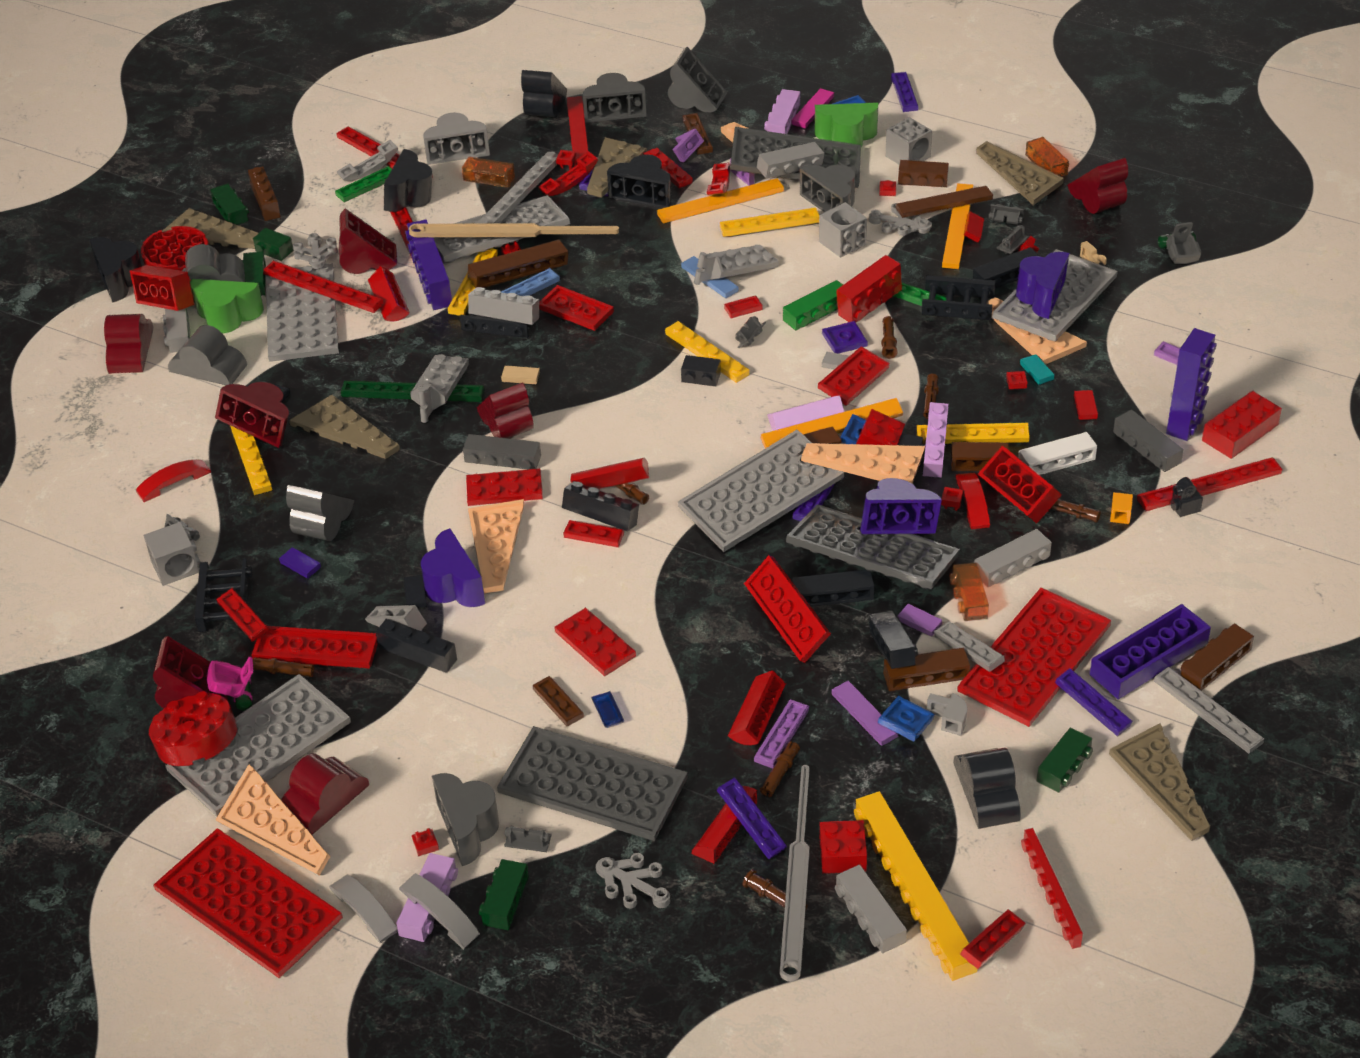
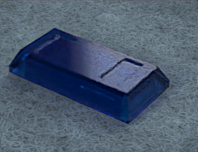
(607, 709)

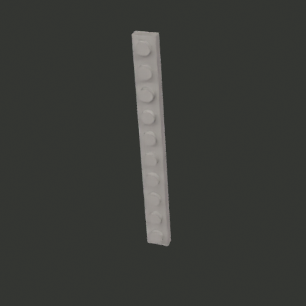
(520, 189)

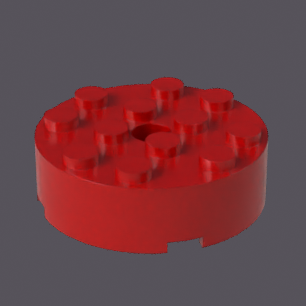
(169, 247)
(193, 729)

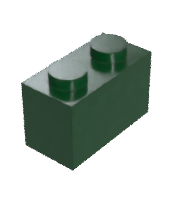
(273, 244)

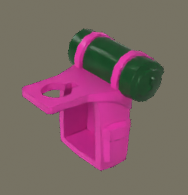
(232, 681)

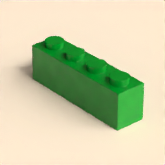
(812, 306)

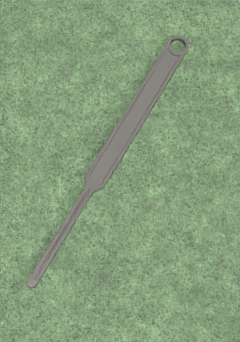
(796, 890)

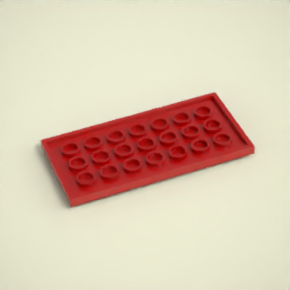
(1036, 649)
(248, 902)

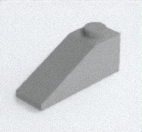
(405, 615)

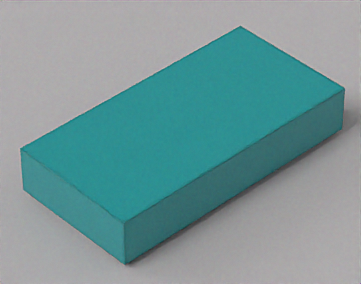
(1037, 369)

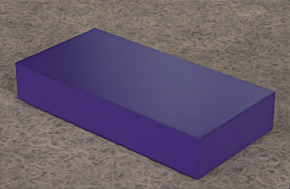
(300, 562)

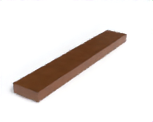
(944, 201)

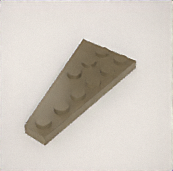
(610, 154)
(1026, 177)
(216, 229)
(342, 424)
(1158, 772)

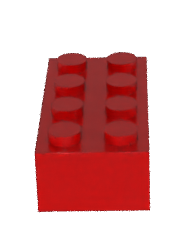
(162, 287)
(869, 289)
(1241, 424)
(1019, 484)

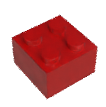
(880, 430)
(842, 846)

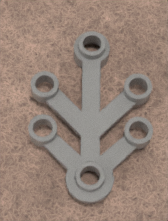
(918, 224)
(316, 260)
(632, 878)

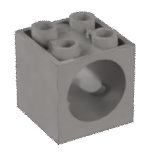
(908, 141)
(842, 229)
(172, 553)

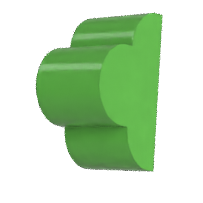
(846, 122)
(226, 302)

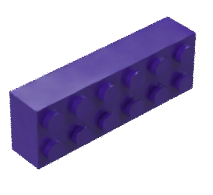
(431, 269)
(1191, 384)
(1149, 651)

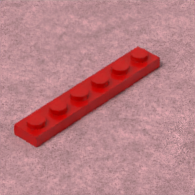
(1054, 893)

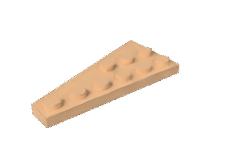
(1045, 349)
(867, 460)
(494, 538)
(264, 818)

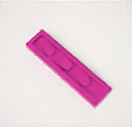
(807, 113)

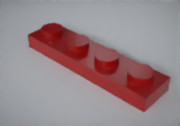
(677, 174)
(992, 939)

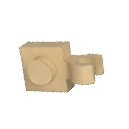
(1089, 253)

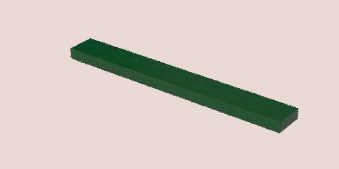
(399, 390)

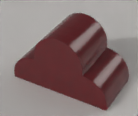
(1102, 186)
(363, 246)
(127, 342)
(254, 410)
(507, 412)
(179, 673)
(321, 789)

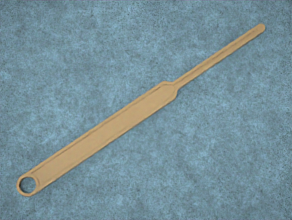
(503, 230)

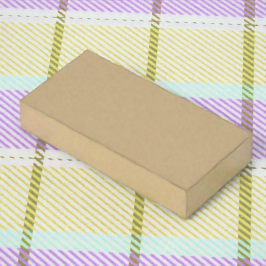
(520, 374)

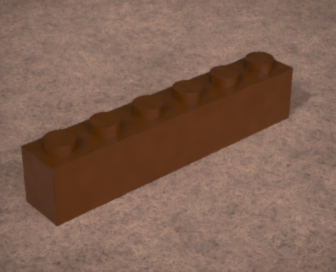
(517, 264)

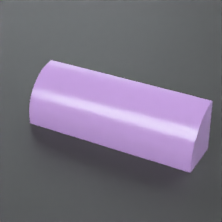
(805, 412)

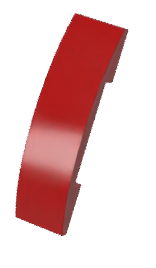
(571, 178)
(720, 179)
(151, 486)
(974, 499)

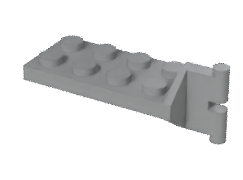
(733, 262)
(438, 383)

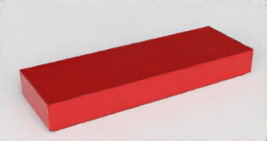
(593, 533)
(242, 614)

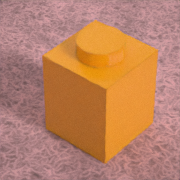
(1121, 508)

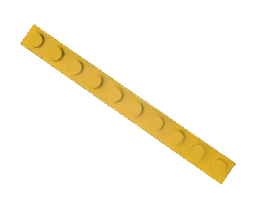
(915, 884)

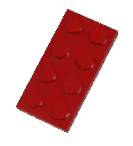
(576, 307)
(853, 375)
(504, 487)
(595, 641)

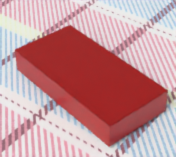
(973, 226)
(743, 306)
(1085, 405)

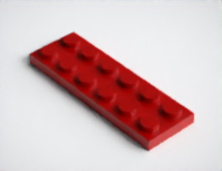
(787, 609)
(317, 646)

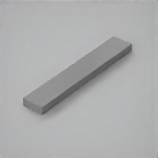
(1209, 710)

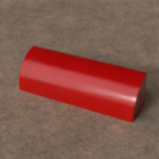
(386, 287)
(613, 474)
(757, 709)
(720, 832)

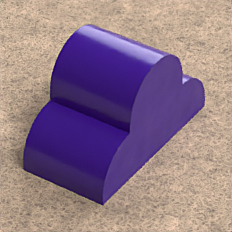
(1042, 281)
(900, 509)
(451, 574)

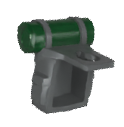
(1181, 246)

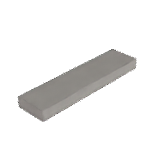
(974, 648)

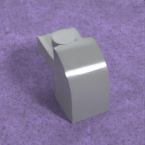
(951, 710)

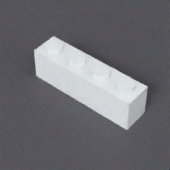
(1059, 453)

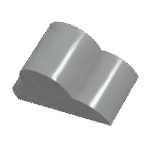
(455, 139)

